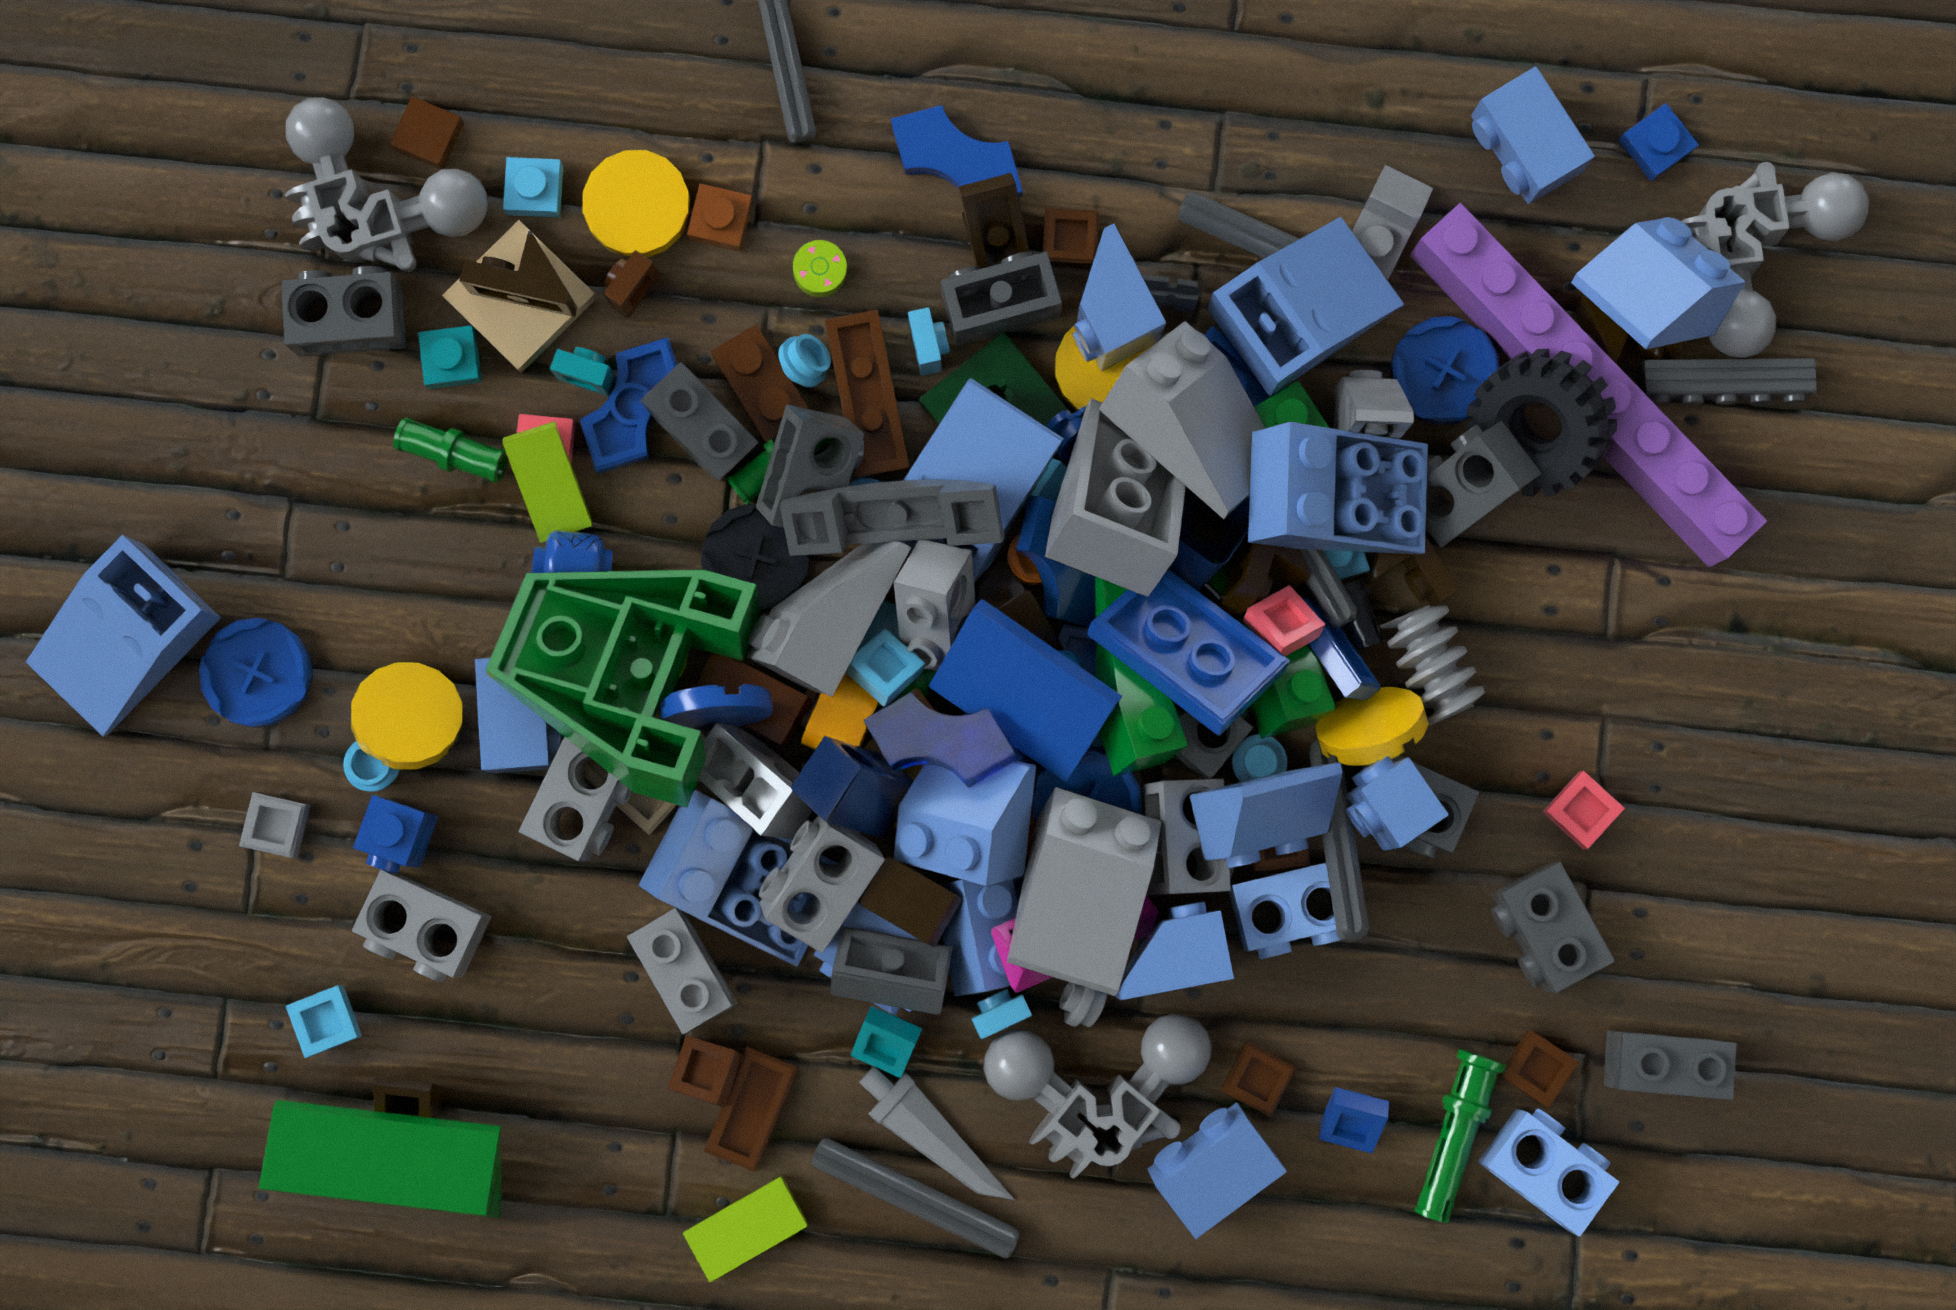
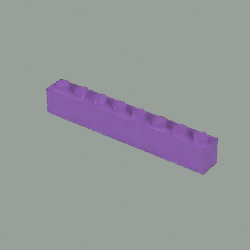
(1647, 445)

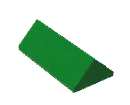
(383, 1159)

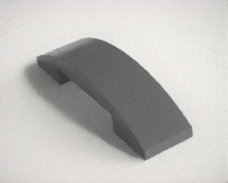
(892, 512)

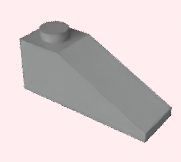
(1371, 405)

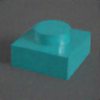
(450, 357)
(584, 370)
(886, 1041)

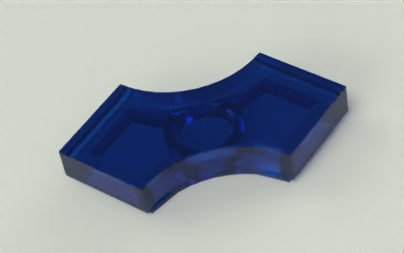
(963, 744)

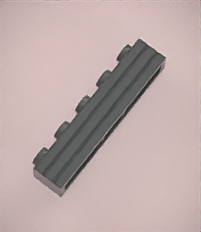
(1727, 380)

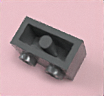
(1001, 297)
(1550, 928)

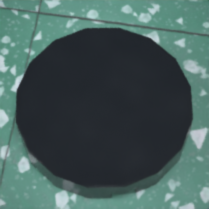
(754, 551)

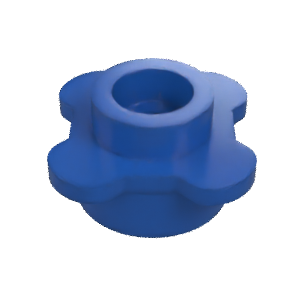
(1066, 426)

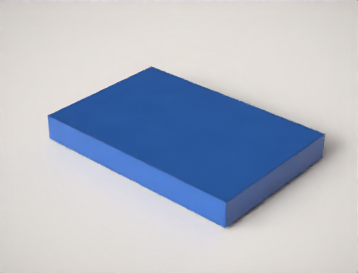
(1189, 650)
(1032, 690)

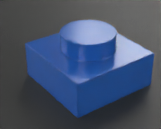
(1658, 142)
(1353, 1120)

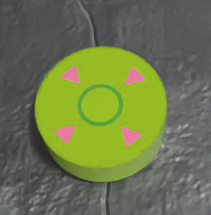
(819, 268)

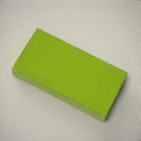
(547, 480)
(745, 1228)

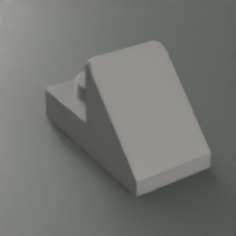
(1390, 217)

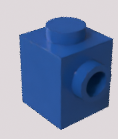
(394, 834)

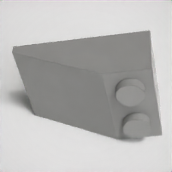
(1189, 416)
(1116, 508)
(824, 622)
(1083, 890)

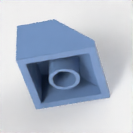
(1661, 284)
(1116, 308)
(1266, 813)
(966, 830)
(1179, 954)

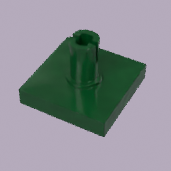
(1005, 373)

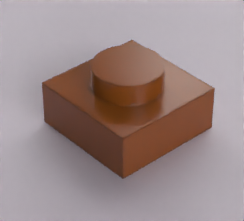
(720, 217)

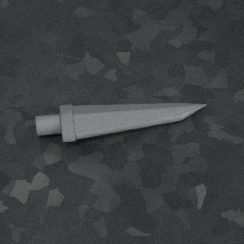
(917, 1121)

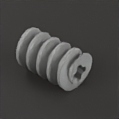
(1434, 662)

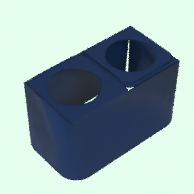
(1194, 557)
(857, 777)

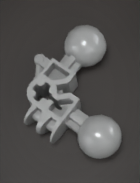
(322, 135)
(1828, 209)
(1022, 1068)

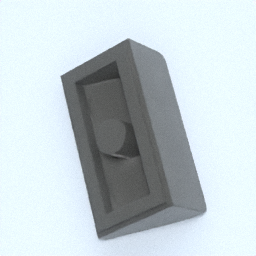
(890, 970)

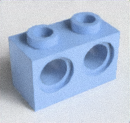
(1289, 894)
(1543, 1178)

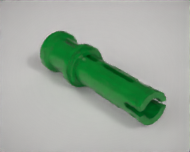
(1465, 1111)

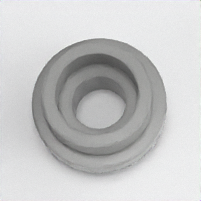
(1081, 1004)

